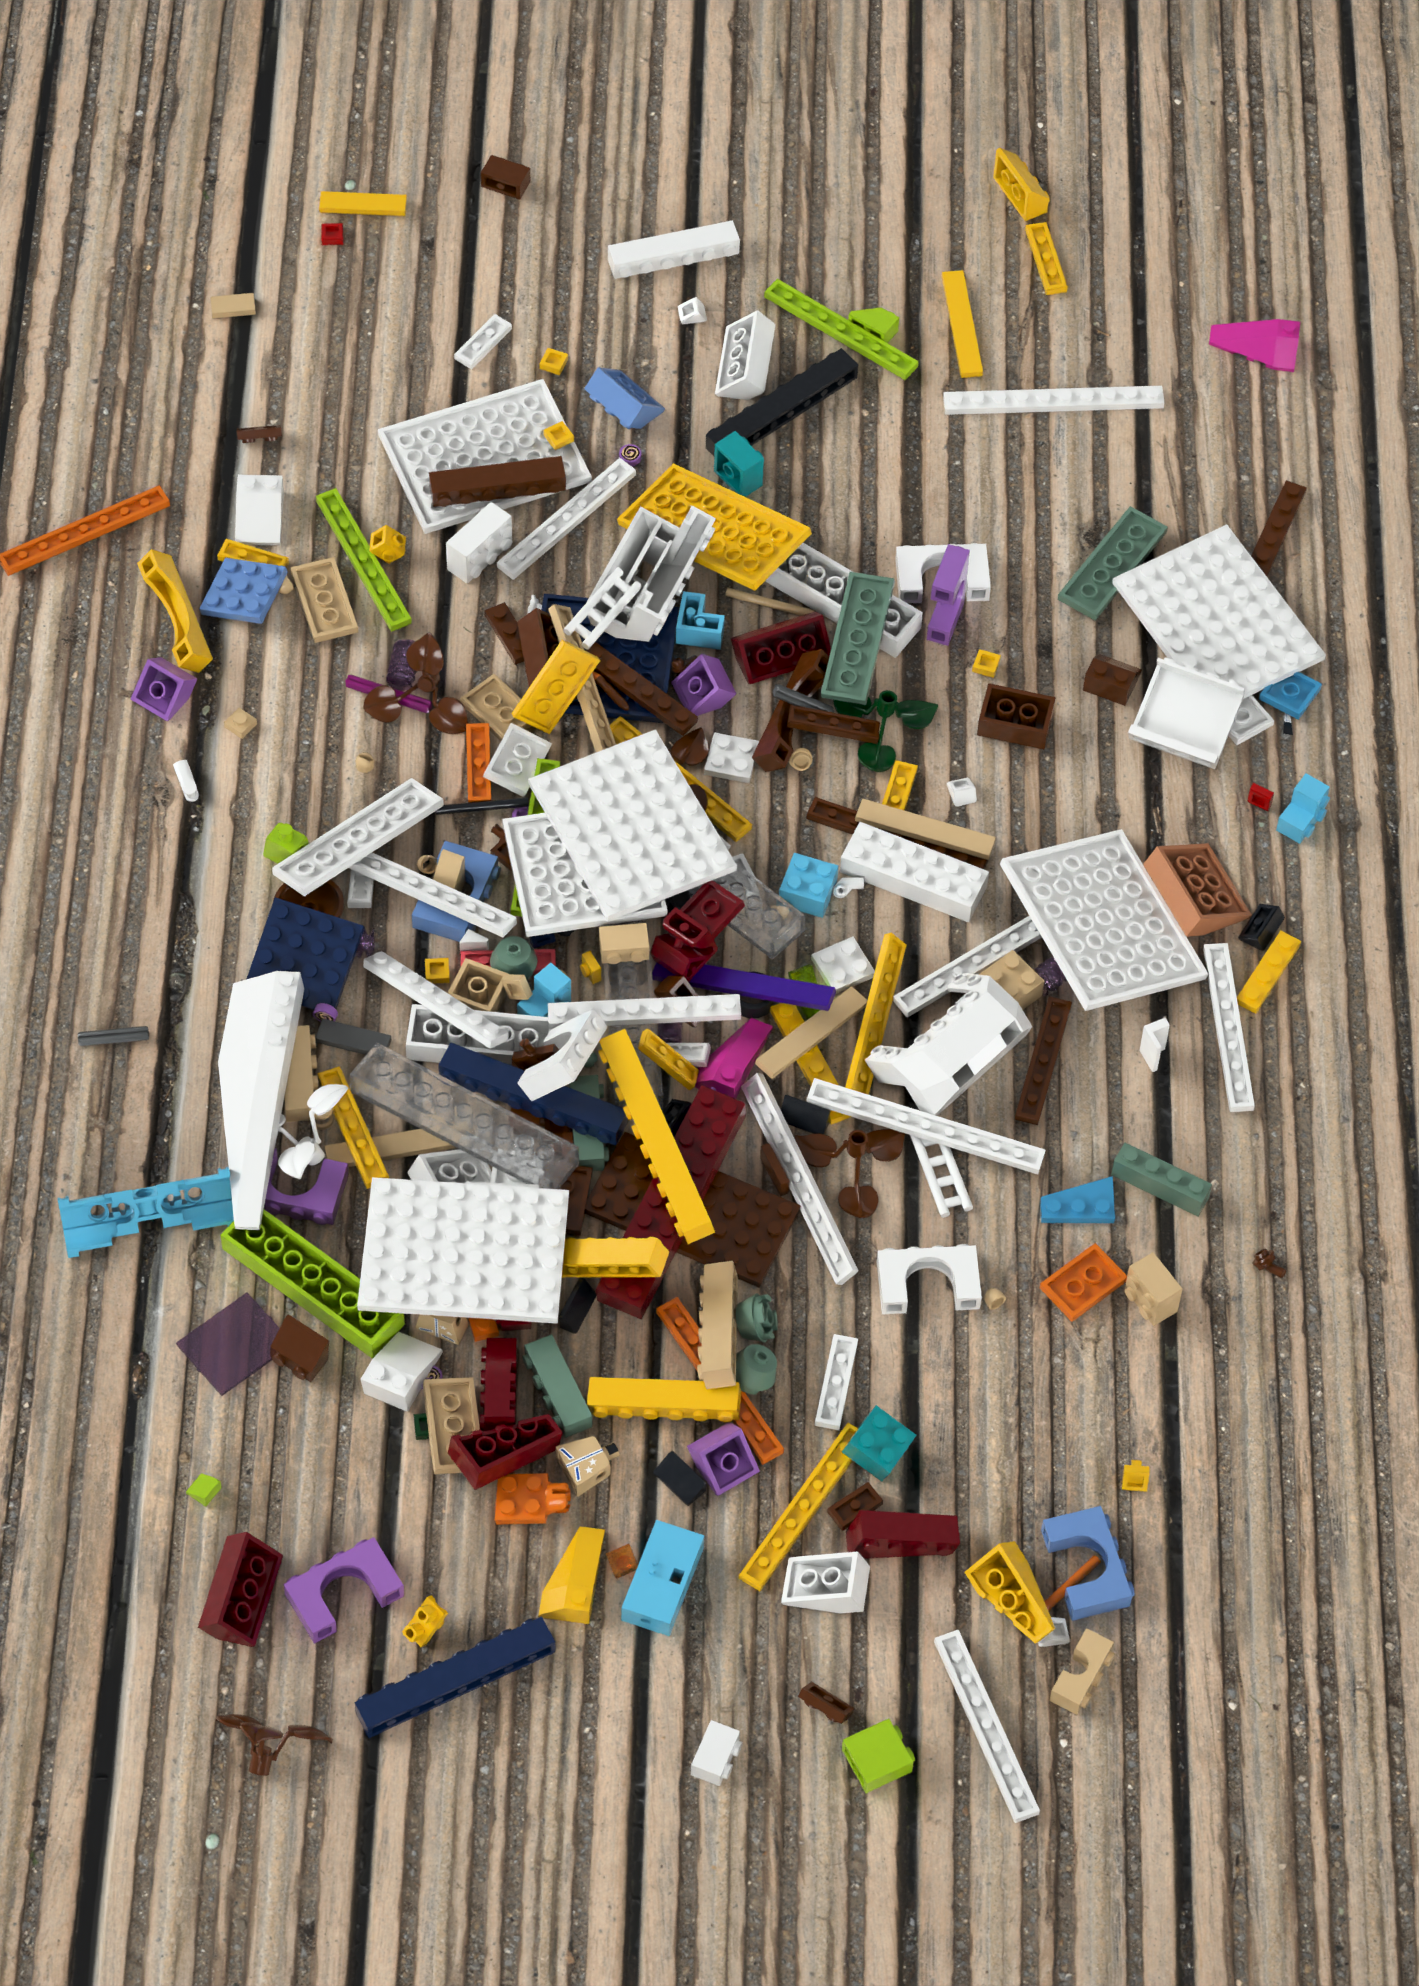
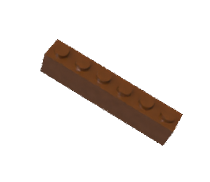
(497, 481)

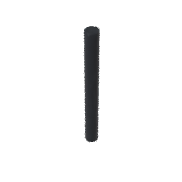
(483, 806)

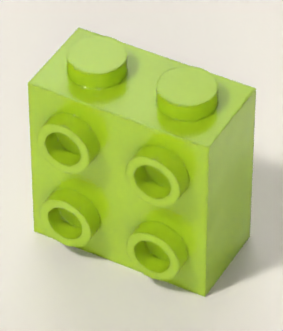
(878, 1755)

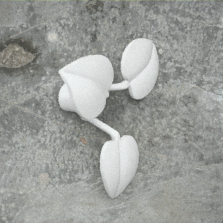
(307, 1151)

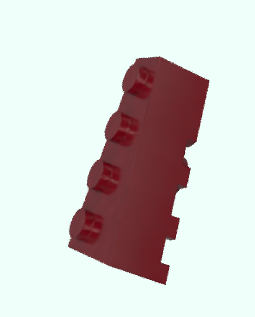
(499, 1383)
(502, 1450)
(902, 1534)

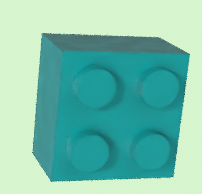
(738, 464)
(879, 1443)

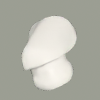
(846, 884)

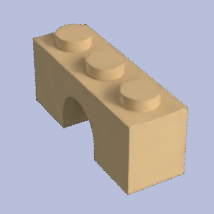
(1074, 1690)

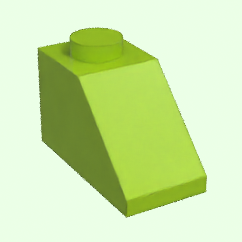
(877, 322)

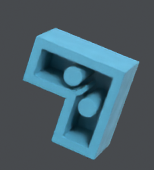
(696, 626)
(1305, 809)
(549, 987)

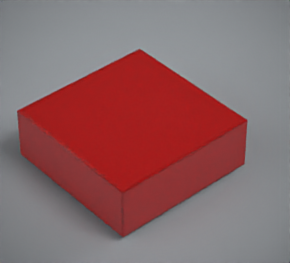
(332, 234)
(1260, 797)

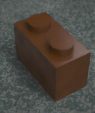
(505, 177)

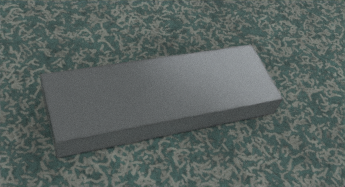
(350, 1037)

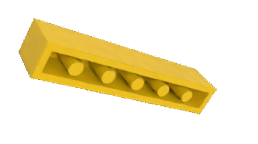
(614, 1257)
(662, 1399)

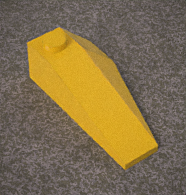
(573, 1583)
(1010, 1585)

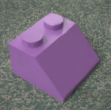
(703, 685)
(163, 688)
(723, 1458)

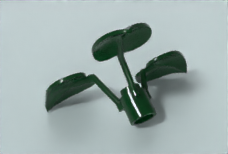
(914, 715)

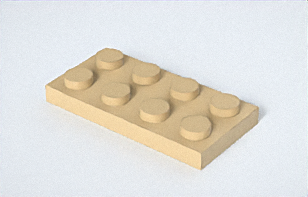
(324, 599)
(449, 1412)

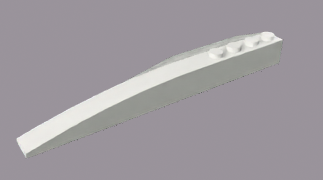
(254, 1081)

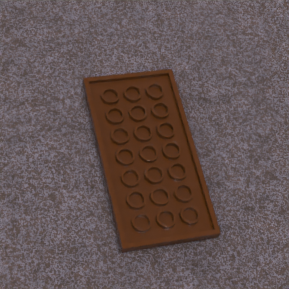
(745, 1219)

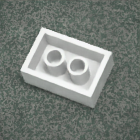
(479, 542)

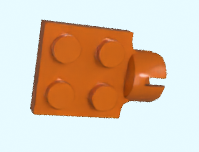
(529, 1499)

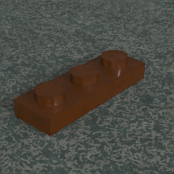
(506, 630)

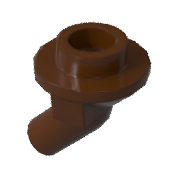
(1264, 1260)

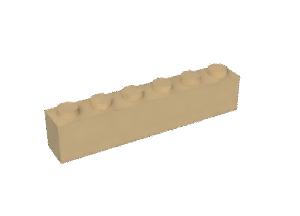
(718, 1325)

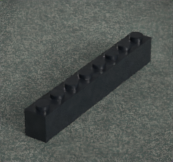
(788, 400)

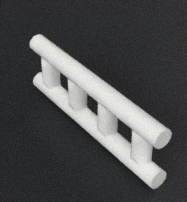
(601, 594)
(936, 1183)

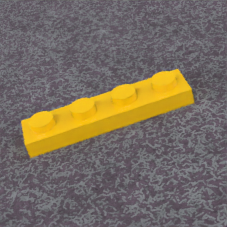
(1268, 972)

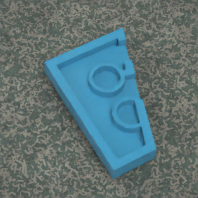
(1080, 1204)

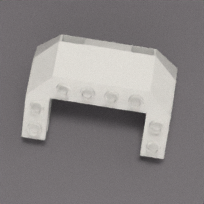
(671, 553)
(956, 1047)

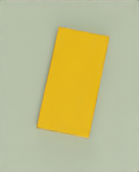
(555, 687)

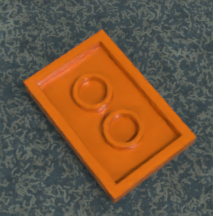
(1083, 1282)

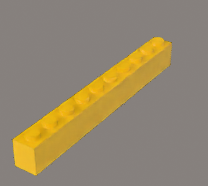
(656, 1137)

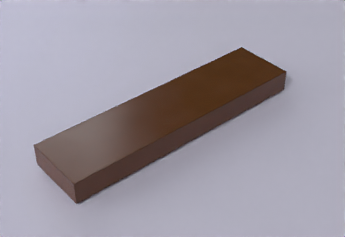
(833, 724)

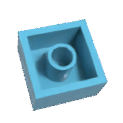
(809, 884)

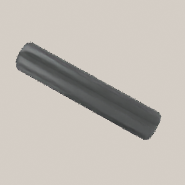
(798, 699)
(113, 1035)

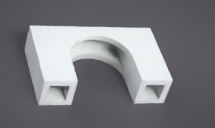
(915, 560)
(575, 1043)
(955, 1262)

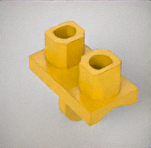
(425, 1622)

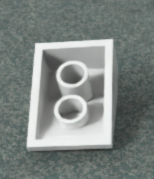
(259, 509)
(449, 1166)
(399, 1370)
(827, 1582)

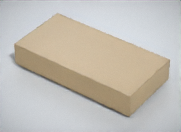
(232, 305)

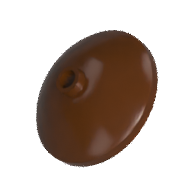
(325, 898)

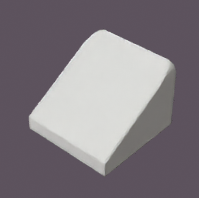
(692, 312)
(962, 791)
(473, 942)
(1058, 1635)

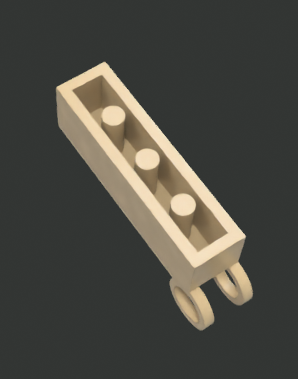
(301, 1080)

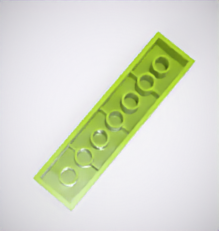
(311, 1281)

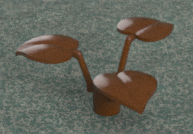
(427, 657)
(692, 750)
(883, 1144)
(256, 1733)

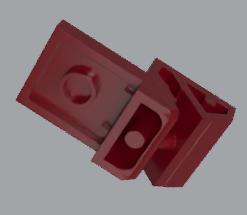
(694, 930)

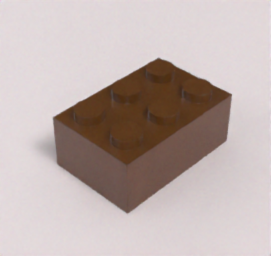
(1016, 716)

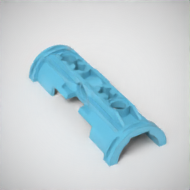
(88, 1231)

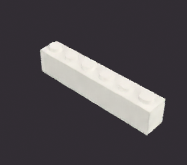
(673, 249)

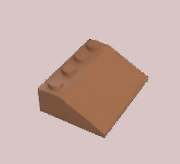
(1196, 888)

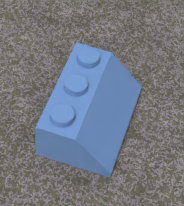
(623, 398)

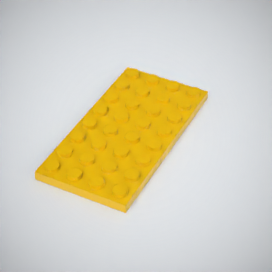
(747, 536)

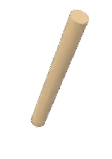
(767, 602)

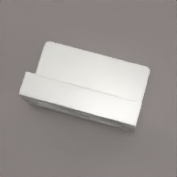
(1153, 1042)

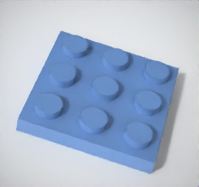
(243, 590)

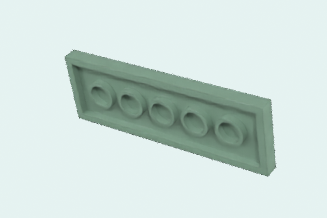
(1119, 551)
(857, 638)

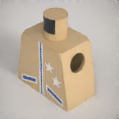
(443, 1327)
(585, 1462)

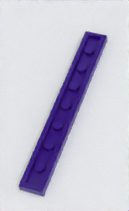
(757, 986)

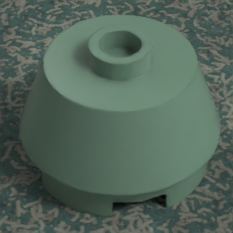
(514, 957)
(756, 1319)
(755, 1368)

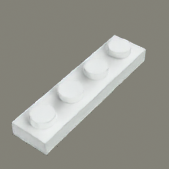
(836, 1382)

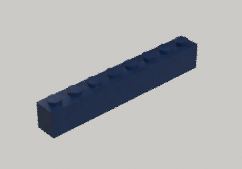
(561, 1106)
(454, 1676)

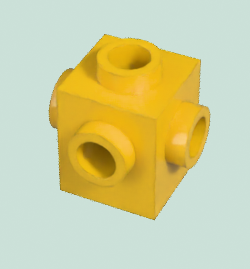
(387, 544)

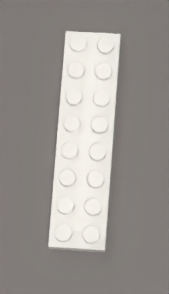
(357, 837)

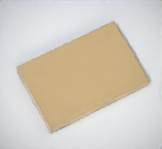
(493, 704)

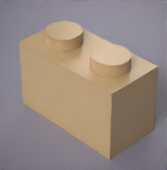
(624, 943)

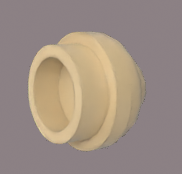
(801, 759)

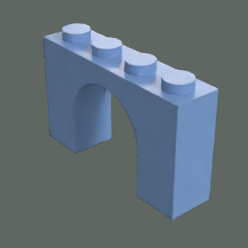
(479, 874)
(1090, 1530)

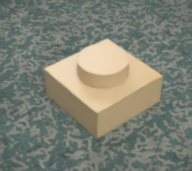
(240, 723)
(516, 987)

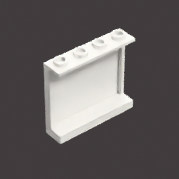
(1187, 712)

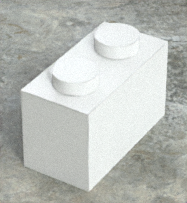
(715, 1753)

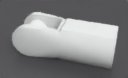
(186, 780)

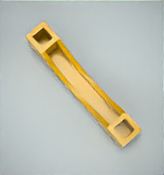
(162, 576)

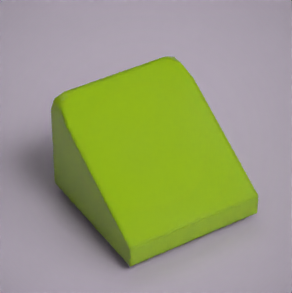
(204, 1489)

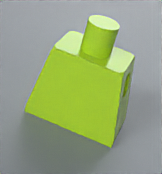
(283, 842)

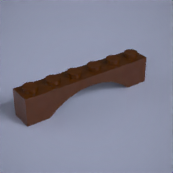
(776, 742)

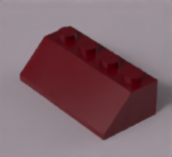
(779, 646)
(240, 1590)

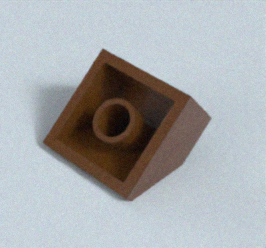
(1111, 679)
(299, 1349)

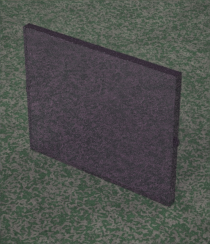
(231, 1344)

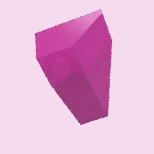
(1265, 341)
(734, 1059)

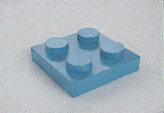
(1291, 694)

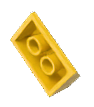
(1020, 185)

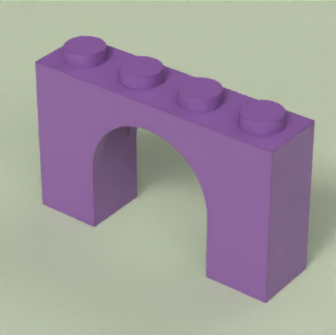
(949, 593)
(317, 1204)
(363, 1562)

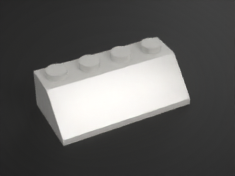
(745, 357)

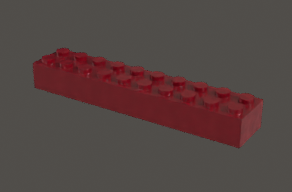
(703, 1144)

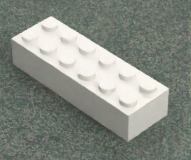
(914, 871)
(431, 1035)

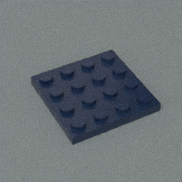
(311, 944)

